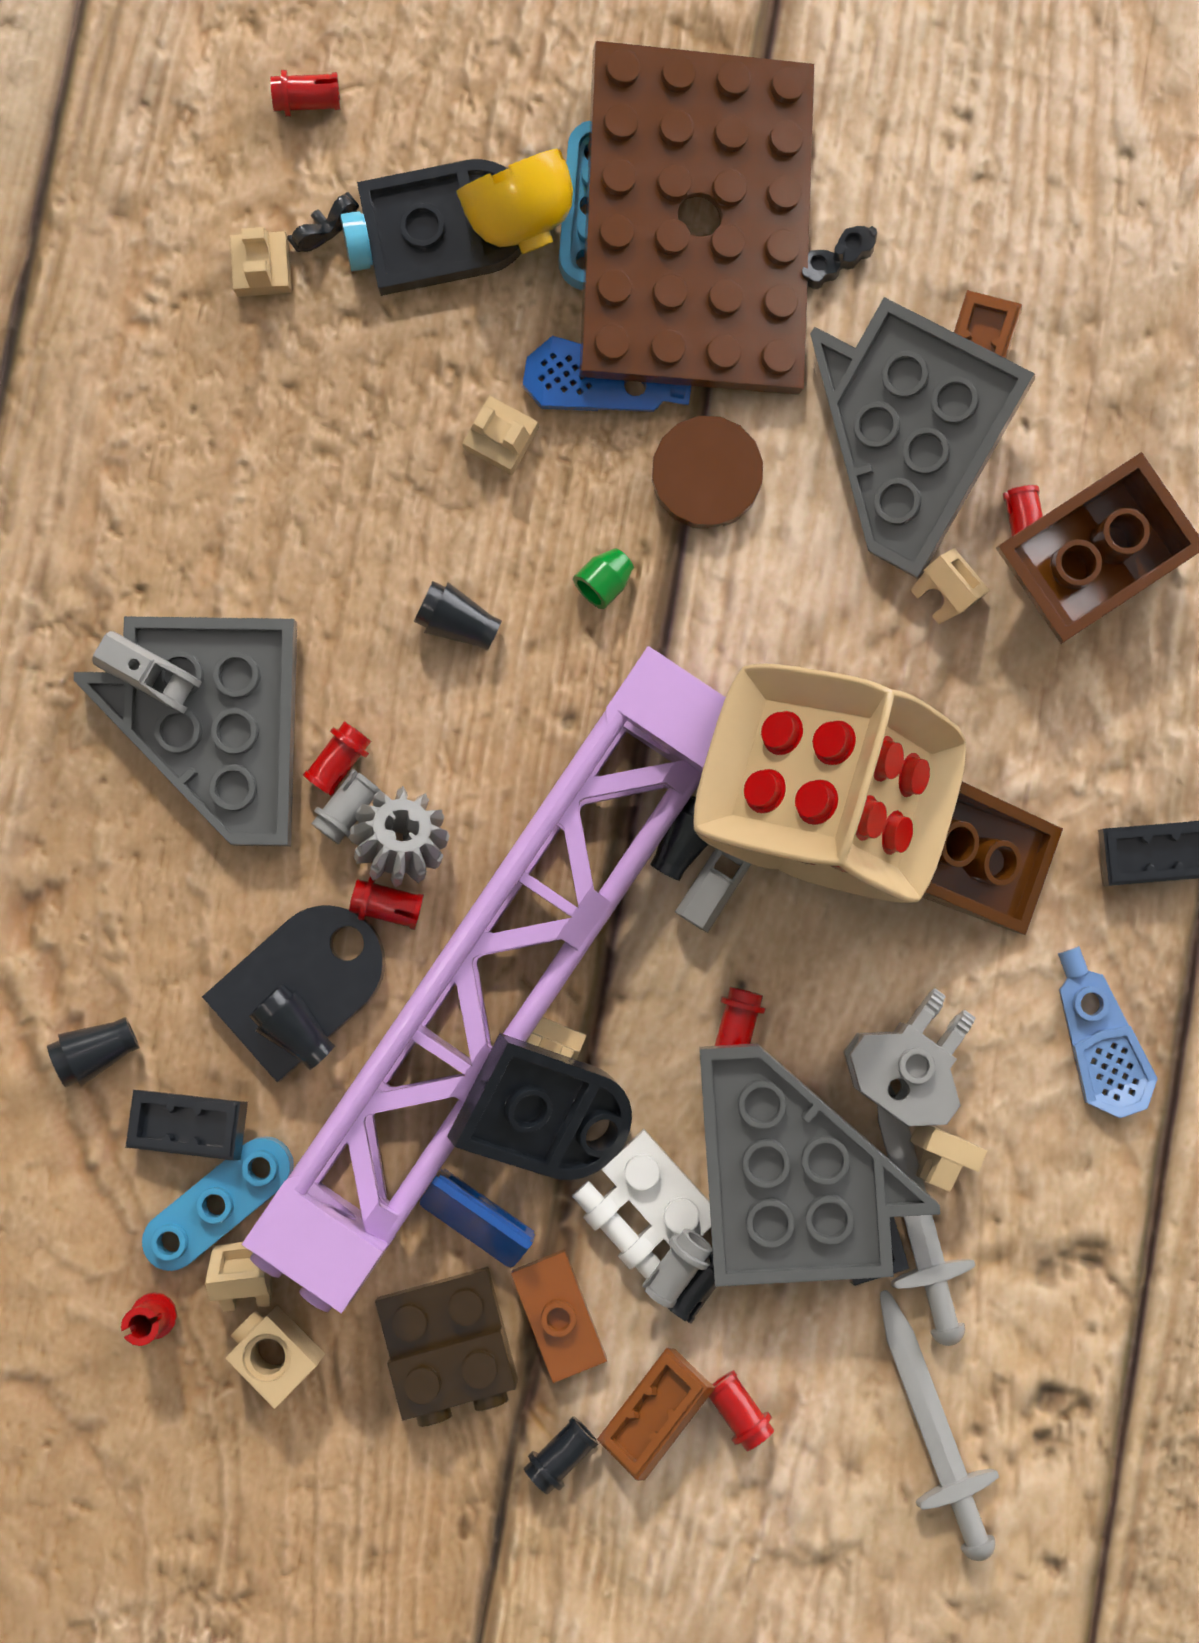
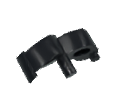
(852, 246)

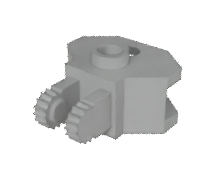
(920, 1065)

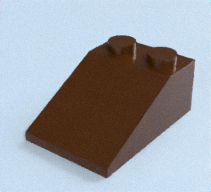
(1100, 547)
(993, 860)

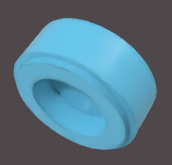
(356, 241)

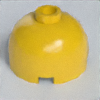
(520, 202)

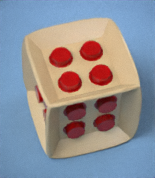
(831, 781)

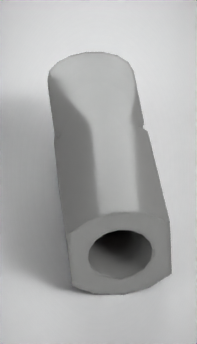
(141, 669)
(710, 892)

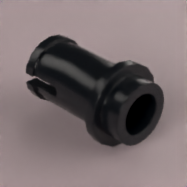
(695, 1294)
(560, 1456)

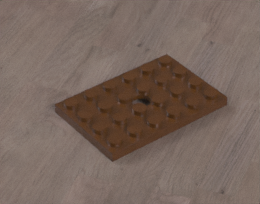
(678, 303)

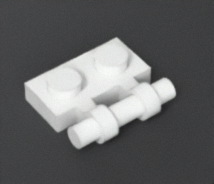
(656, 1190)

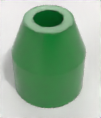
(604, 577)

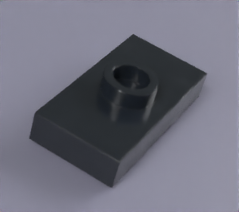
(1149, 853)
(186, 1124)

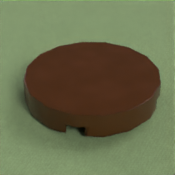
(707, 472)

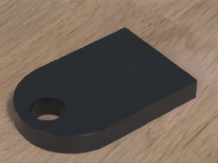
(422, 231)
(304, 961)
(537, 1110)

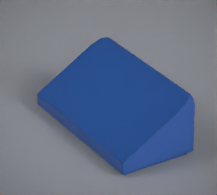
(477, 1218)

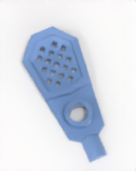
(1100, 1031)

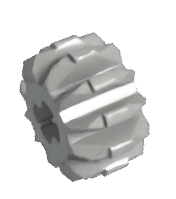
(378, 840)

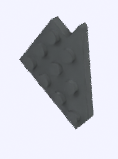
(915, 425)
(237, 736)
(792, 1179)

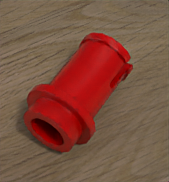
(304, 92)
(1022, 507)
(337, 758)
(385, 903)
(739, 1017)
(149, 1306)
(740, 1412)

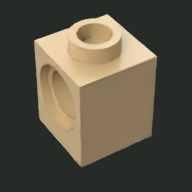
(271, 1380)

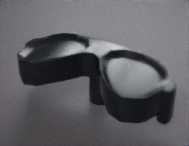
(311, 236)

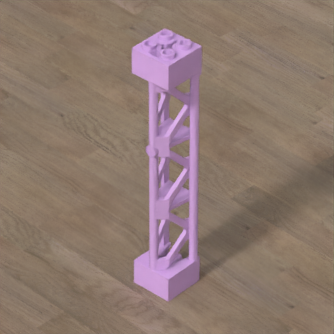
(319, 1234)

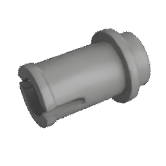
(341, 810)
(683, 1260)

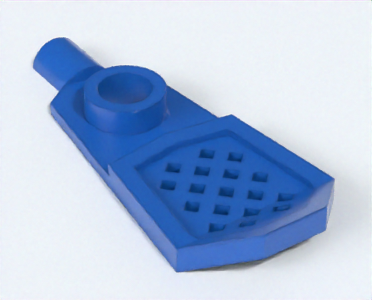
(603, 393)

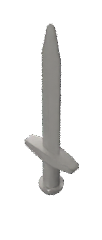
(931, 1268)
(955, 1483)

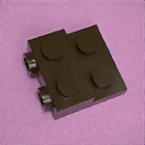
(447, 1347)

